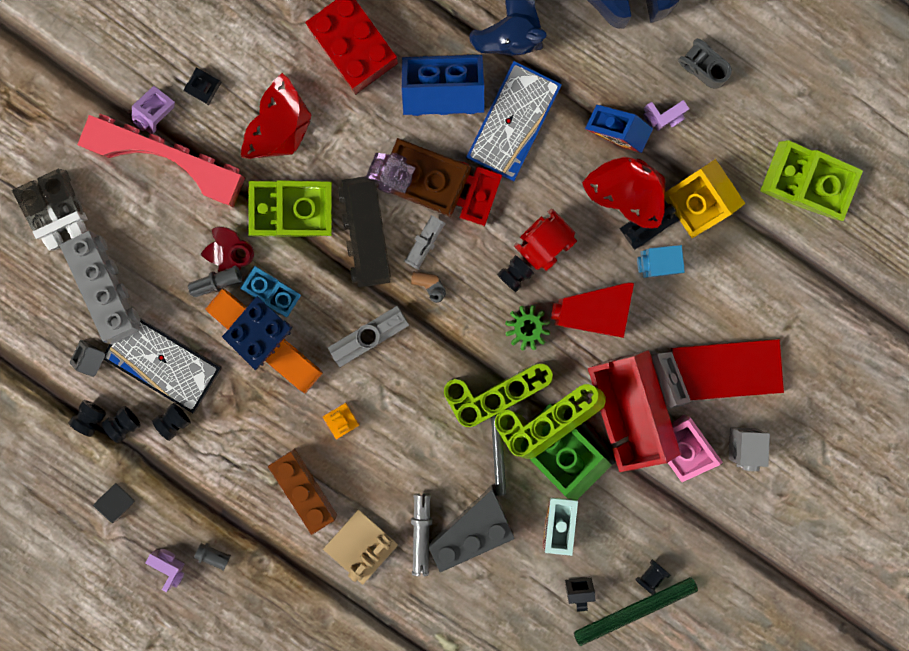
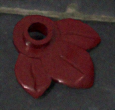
(224, 249)

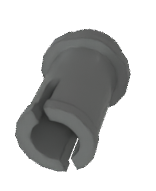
(212, 556)

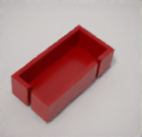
(635, 410)

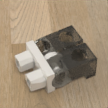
(51, 208)

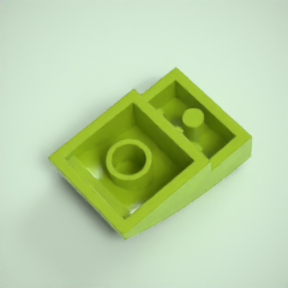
(811, 180)
(289, 208)

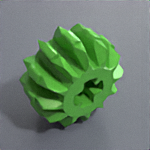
(535, 333)

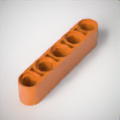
(285, 360)

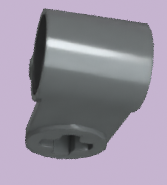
(703, 64)

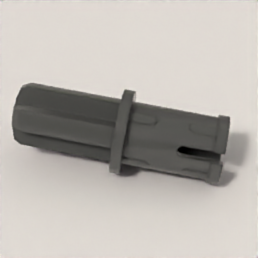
(215, 281)

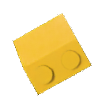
(704, 198)

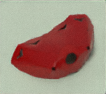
(280, 125)
(630, 189)

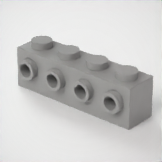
(100, 287)

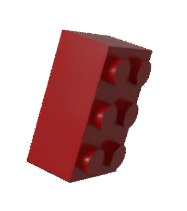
(352, 43)

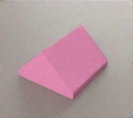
(696, 452)

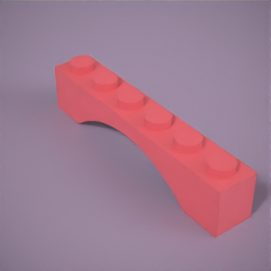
(111, 141)

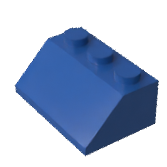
(442, 85)

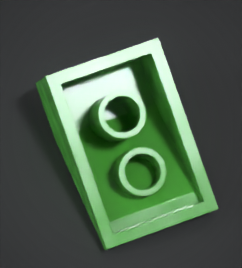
(570, 462)

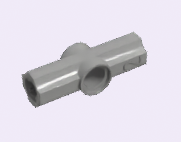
(353, 345)

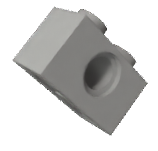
(749, 448)

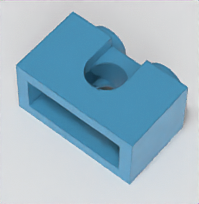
(661, 261)

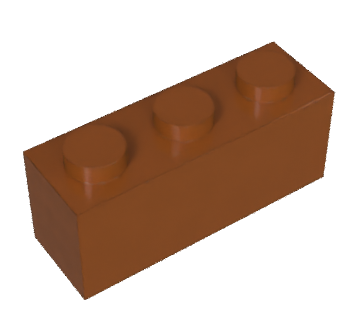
(303, 491)

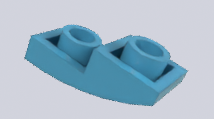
(270, 291)

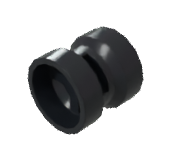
(517, 272)
(87, 418)
(171, 422)
(121, 424)

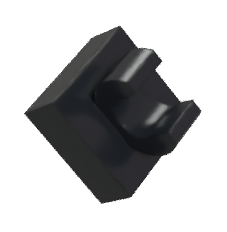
(202, 86)
(580, 592)

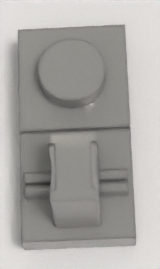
(670, 380)

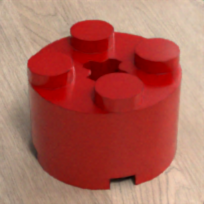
(546, 240)

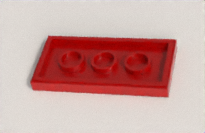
(730, 369)

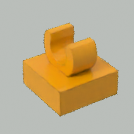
(341, 420)

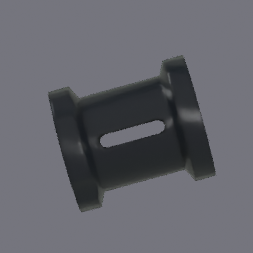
(652, 577)

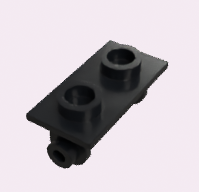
(638, 235)

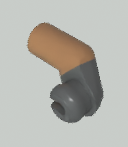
(431, 283)

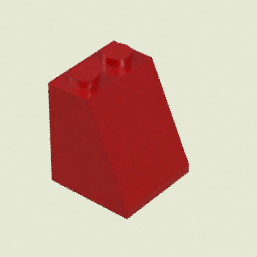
(596, 311)

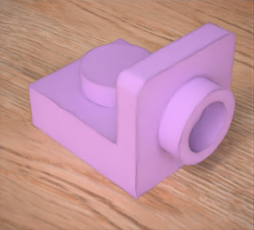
(151, 109)

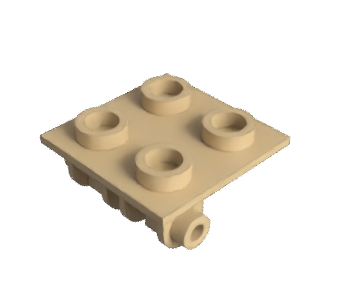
(360, 547)

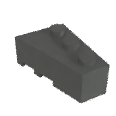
(472, 532)

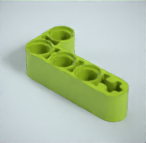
(500, 389)
(554, 416)

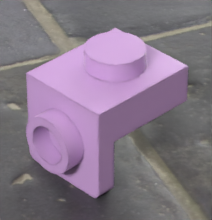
(672, 116)
(166, 563)

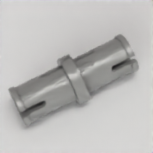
(424, 242)

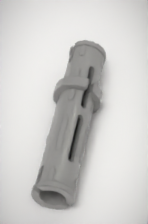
(421, 534)

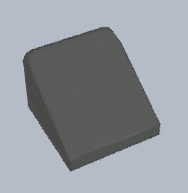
(87, 358)
(114, 503)

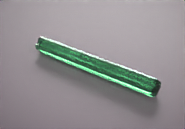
(635, 611)

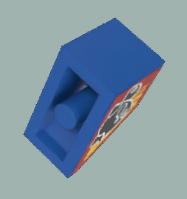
(619, 128)

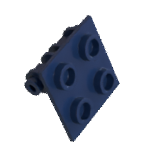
(257, 333)

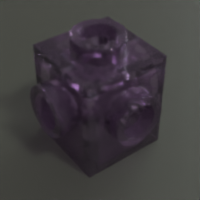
(390, 173)

